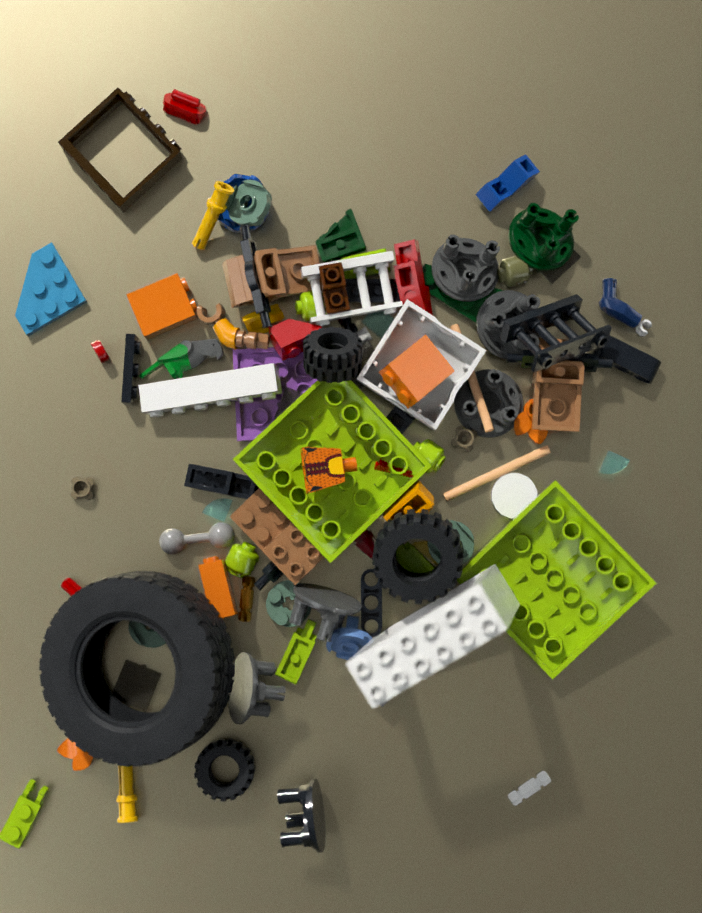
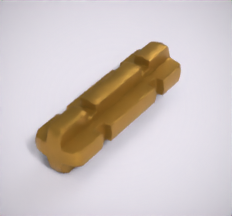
(246, 599)

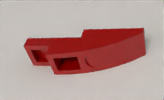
(410, 275)

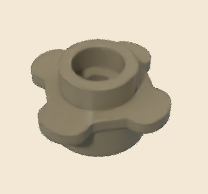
(462, 432)
(86, 483)

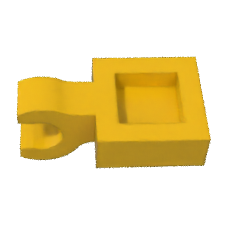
(253, 322)

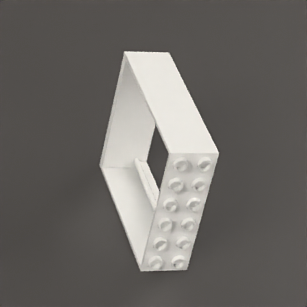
(434, 636)

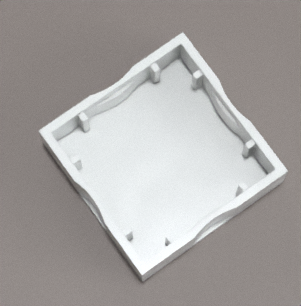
(404, 331)

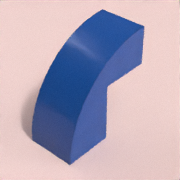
(508, 183)

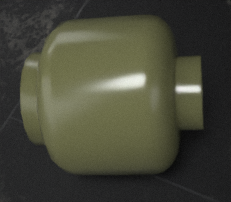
(514, 271)

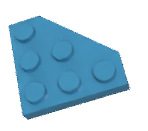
(47, 291)

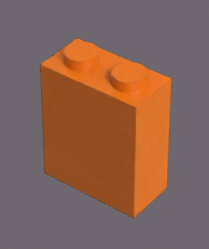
(163, 306)
(416, 371)
(218, 586)

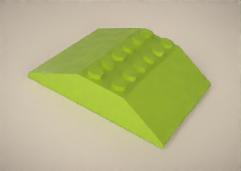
(332, 418)
(564, 576)

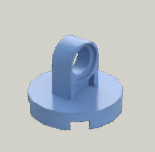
(348, 640)

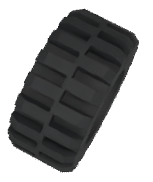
(418, 585)

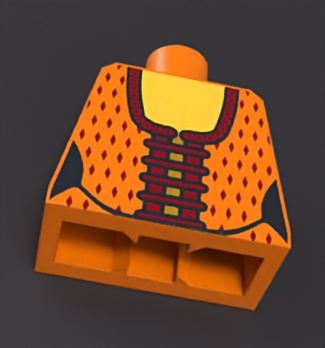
(324, 467)

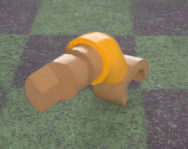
(228, 334)

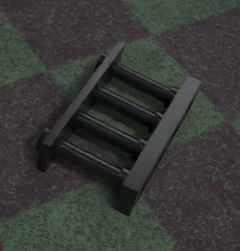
(555, 315)

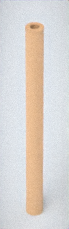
(477, 394)
(496, 473)

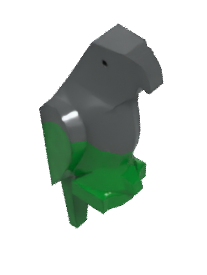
(186, 357)

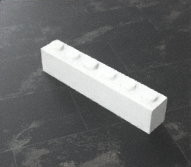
(210, 389)

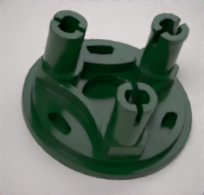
(542, 237)

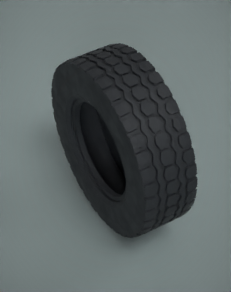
(78, 688)

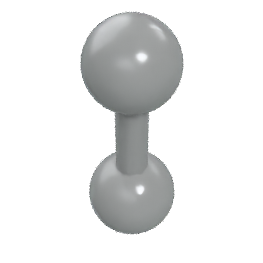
(173, 540)

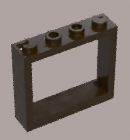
(93, 119)

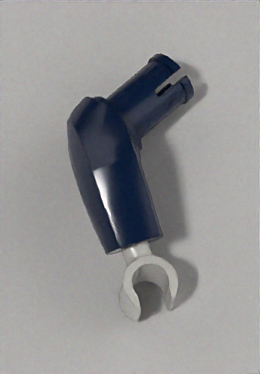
(620, 310)

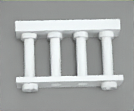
(358, 265)

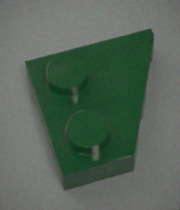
(341, 239)

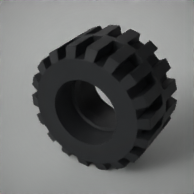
(332, 354)
(220, 789)

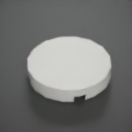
(512, 494)

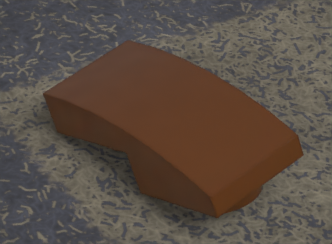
(334, 288)

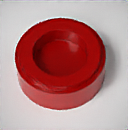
(100, 351)

